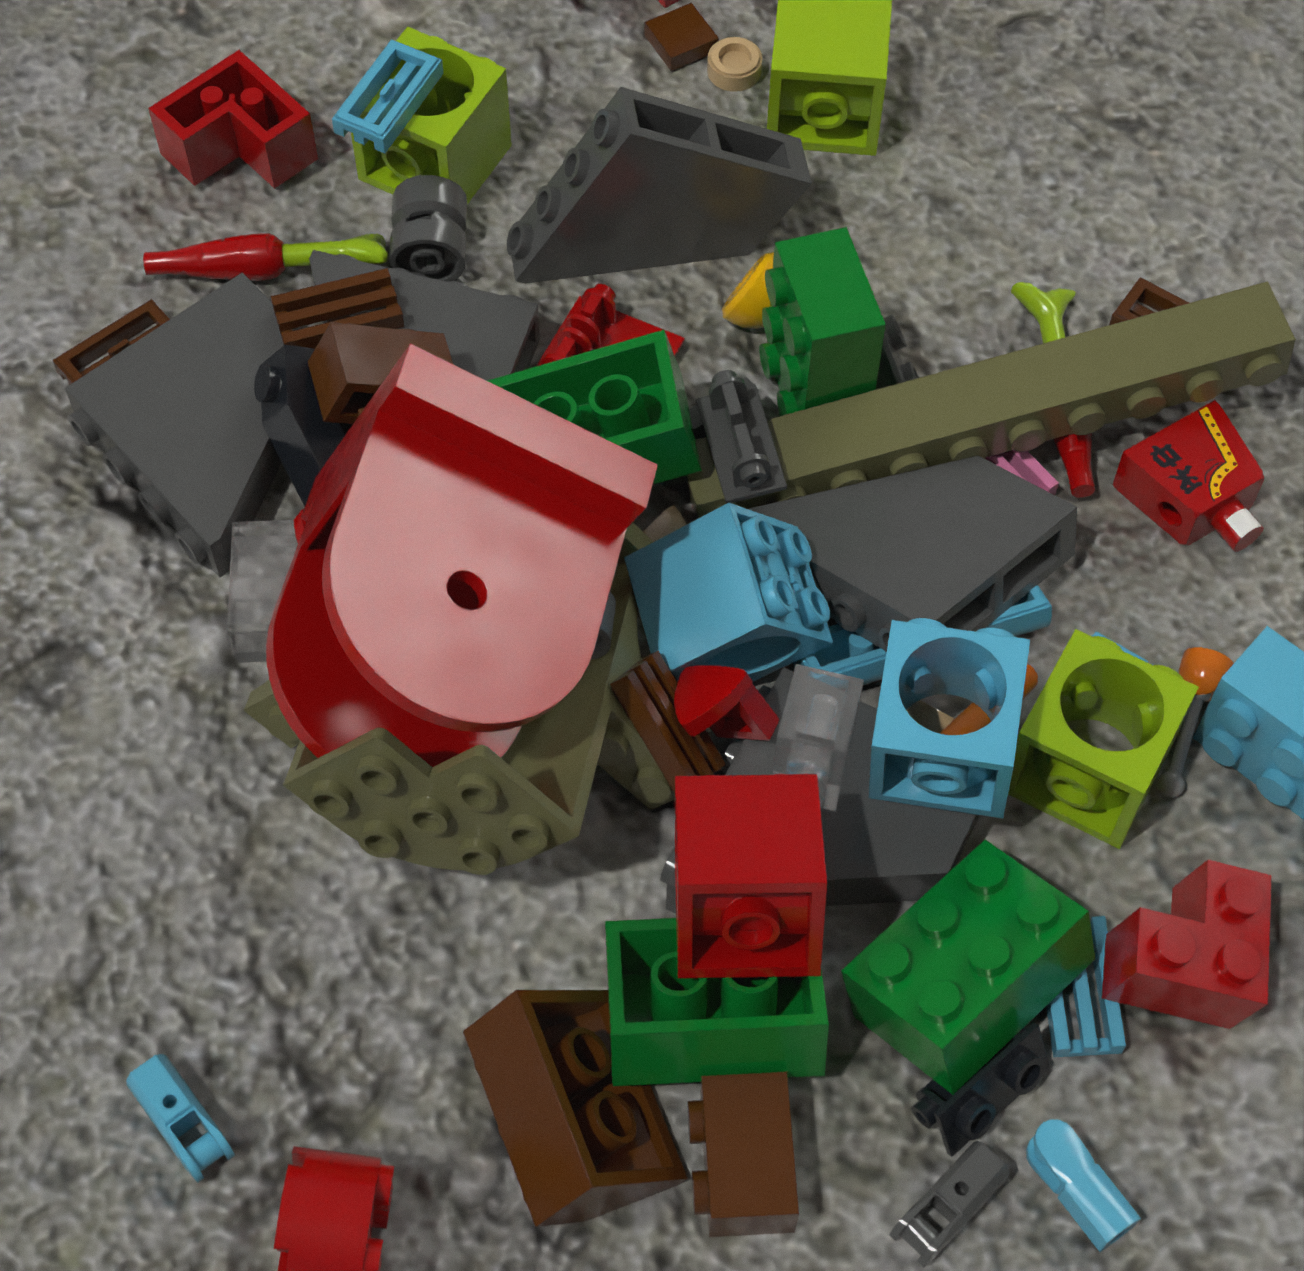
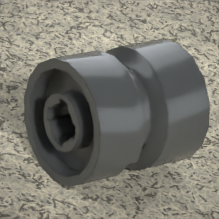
(429, 227)

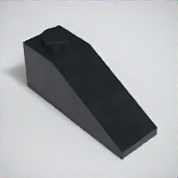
(294, 416)

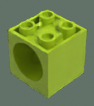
(830, 73)
(455, 131)
(1091, 785)

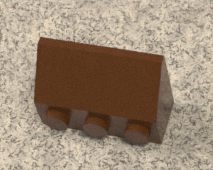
(564, 1124)

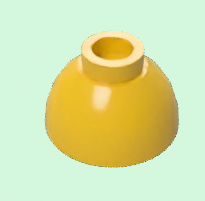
(750, 296)

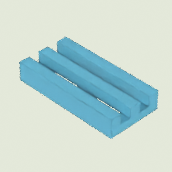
(397, 99)
(1110, 1011)

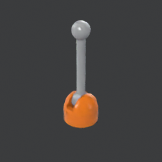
(1204, 669)

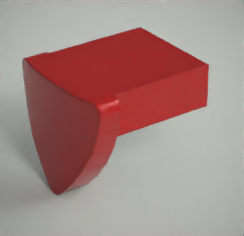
(724, 702)

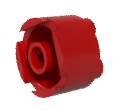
(331, 1210)

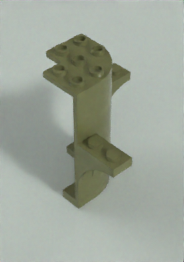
(476, 806)

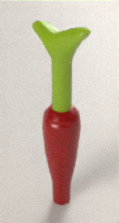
(256, 256)
(1049, 311)

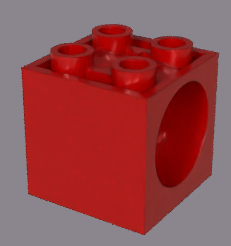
(749, 876)

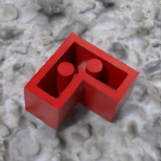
(232, 115)
(1204, 957)

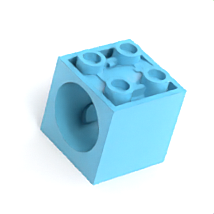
(730, 594)
(937, 769)

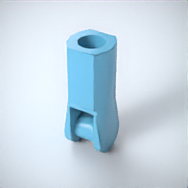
(175, 1111)
(1080, 1183)

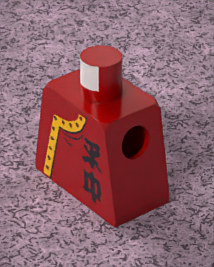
(1195, 479)

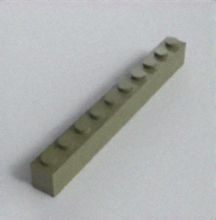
(1024, 397)

